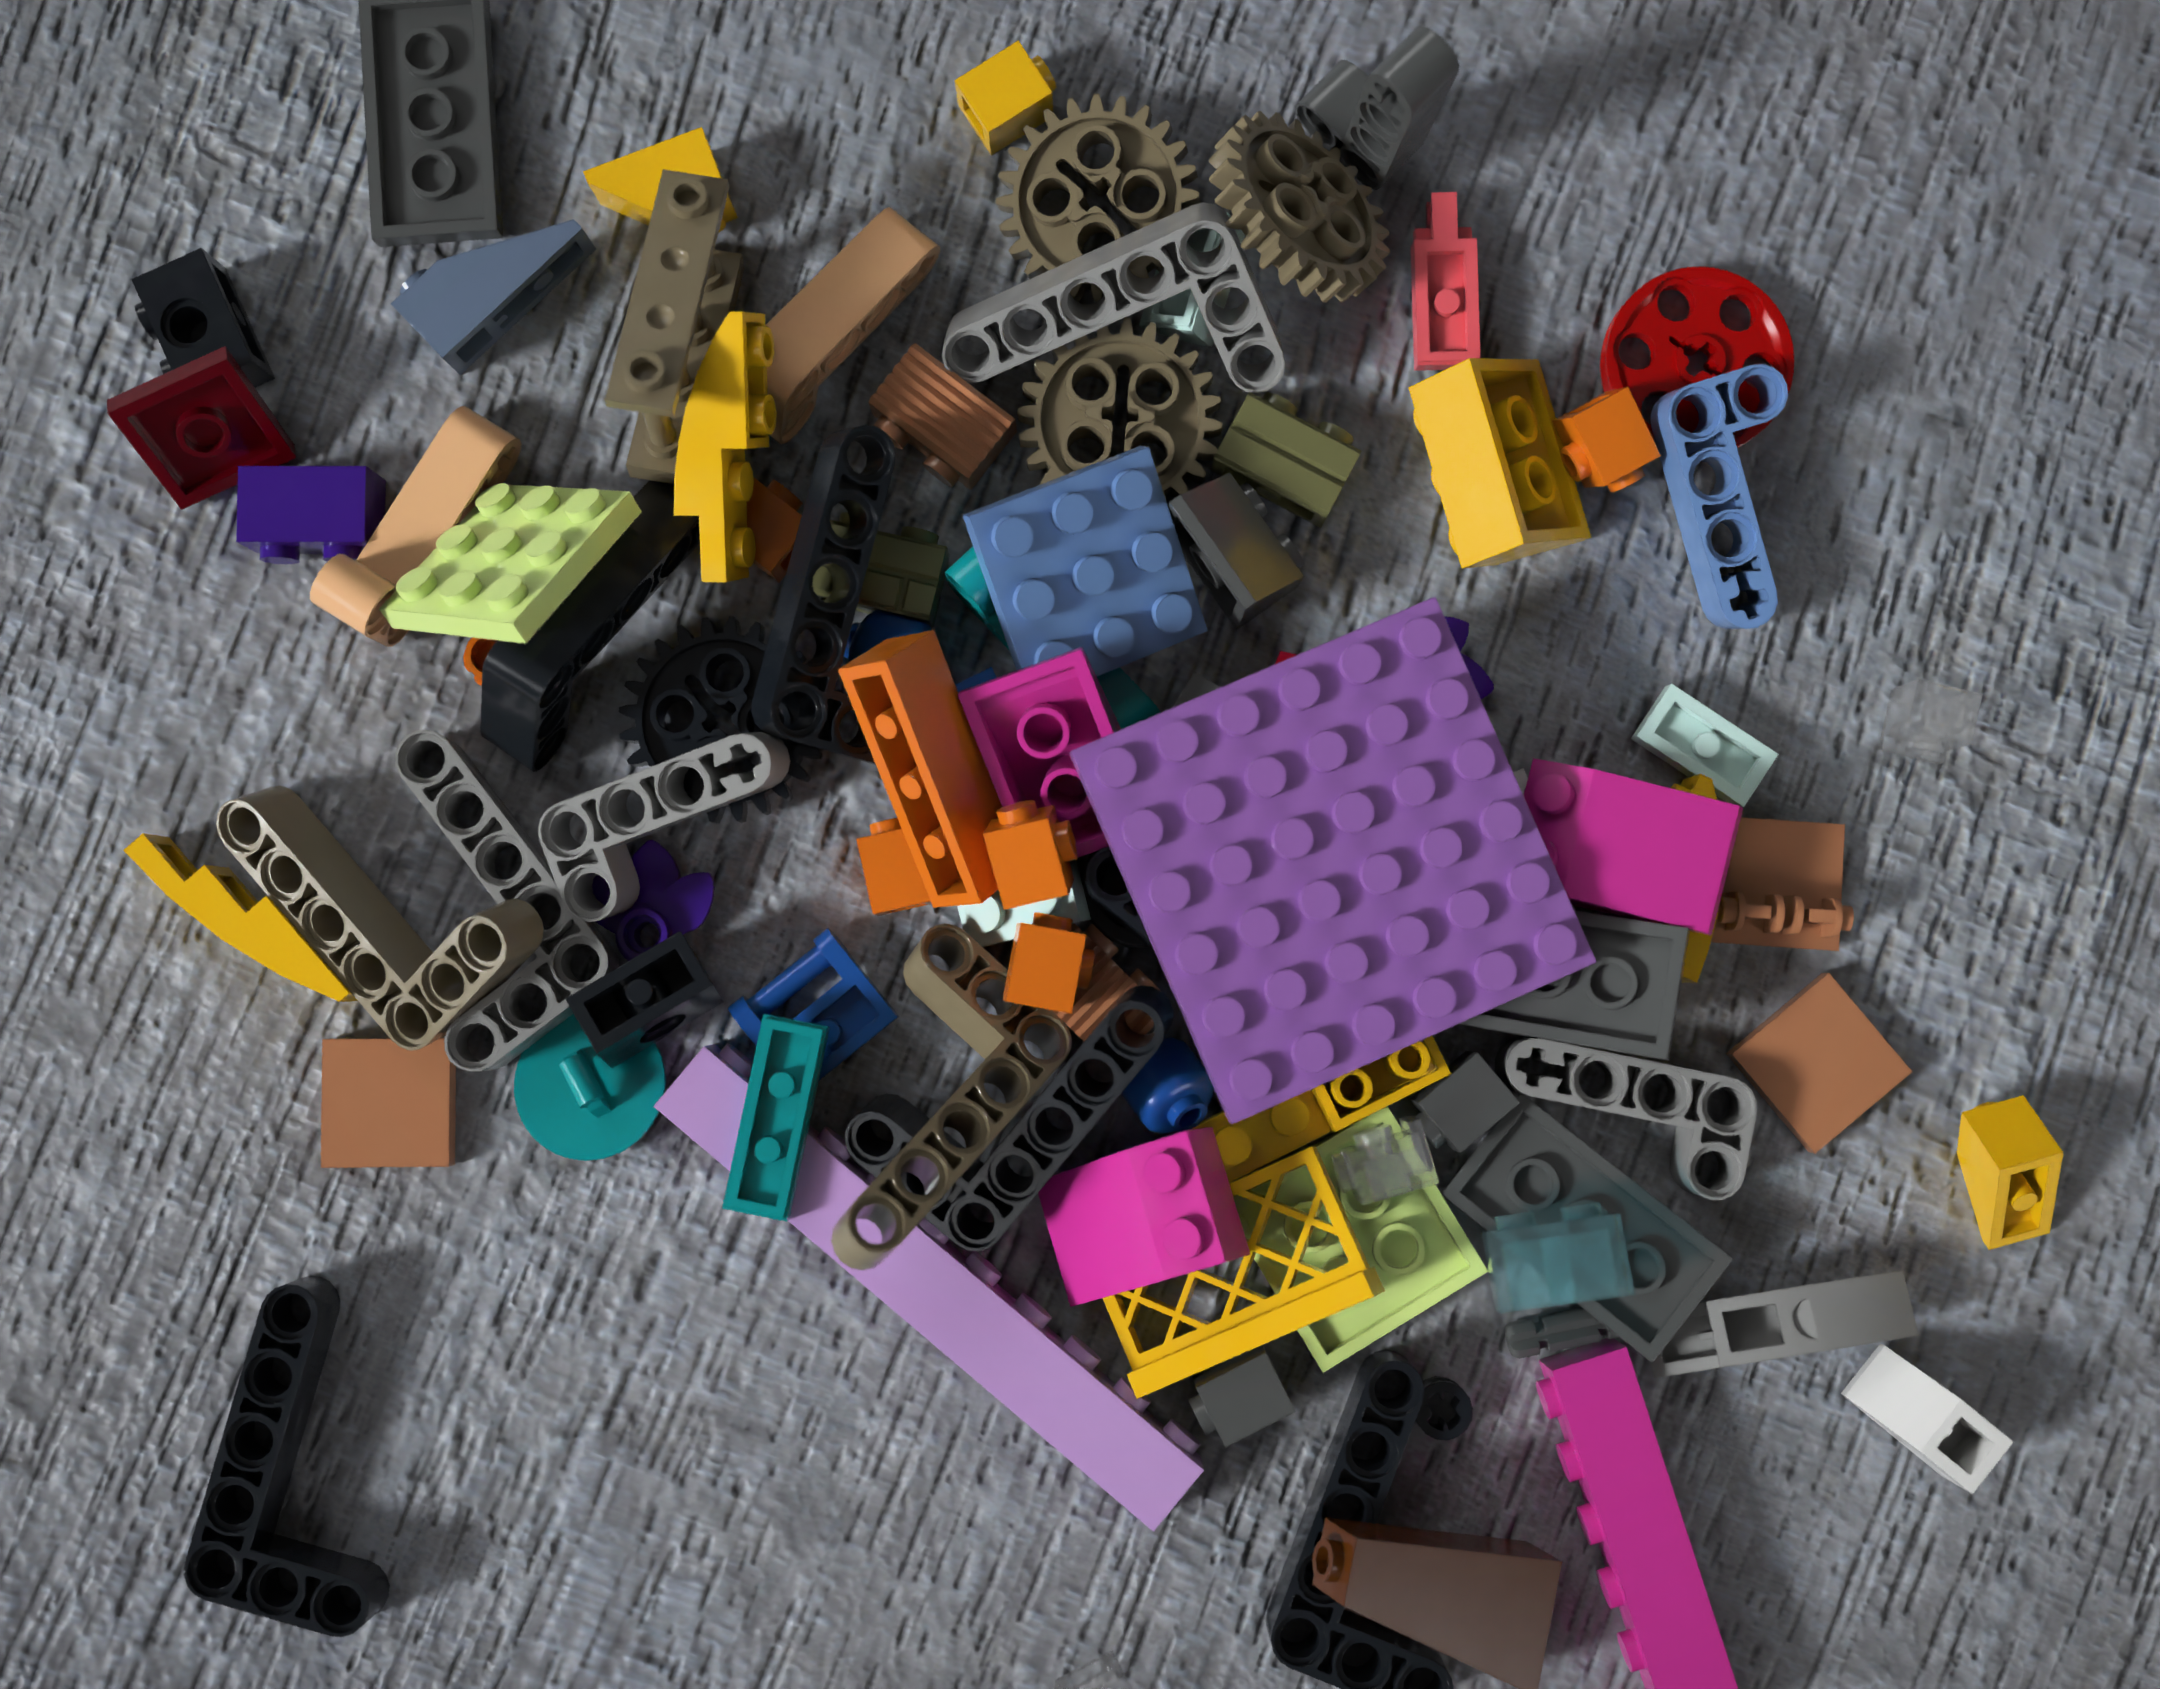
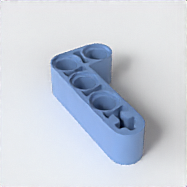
(1729, 500)

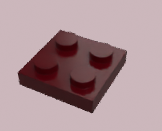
(200, 427)

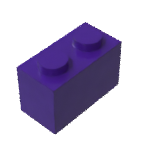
(308, 510)

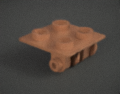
(1784, 886)

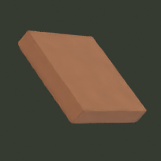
(1819, 1062)
(387, 1104)

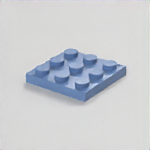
(1088, 566)

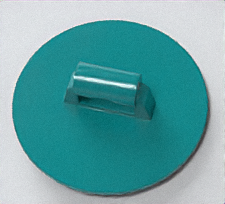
(581, 1103)

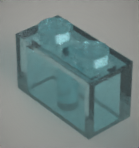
(1557, 1260)

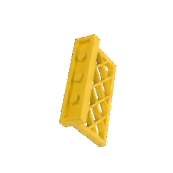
(1269, 1316)

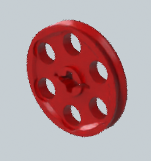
(1701, 331)

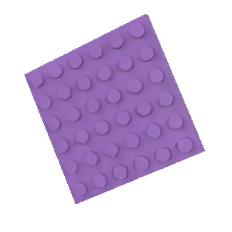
(1332, 859)

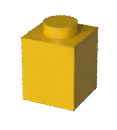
(1005, 96)

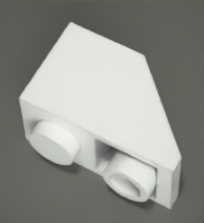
(1927, 1418)

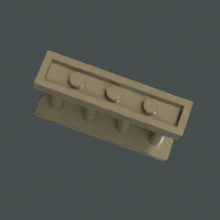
(672, 317)

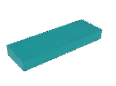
(776, 1117)

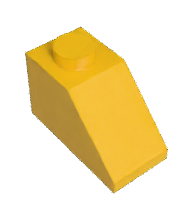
(633, 180)
(2009, 1170)

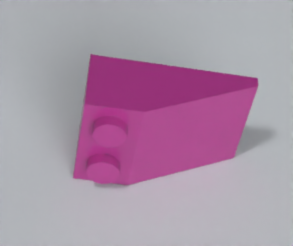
(1031, 725)
(1633, 844)
(1142, 1216)

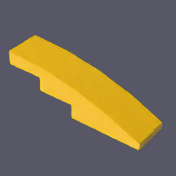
(235, 915)

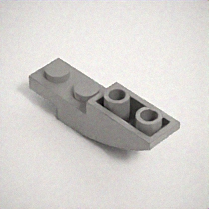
(1790, 1323)

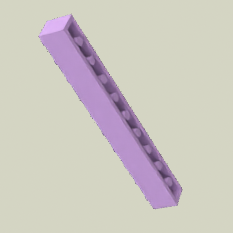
(963, 1309)

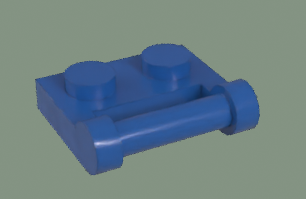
(850, 1008)

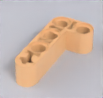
(841, 311)
(439, 493)

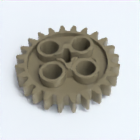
(1137, 162)
(1299, 207)
(1174, 425)

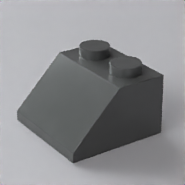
(1235, 548)

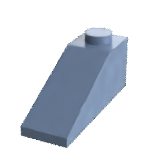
(480, 294)

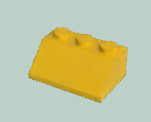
(1497, 461)

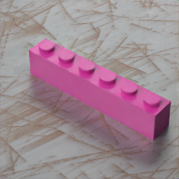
(1633, 1518)

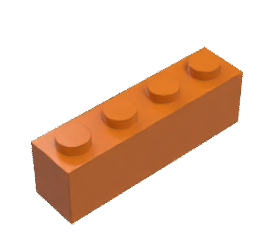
(927, 763)

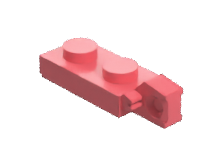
(1444, 288)

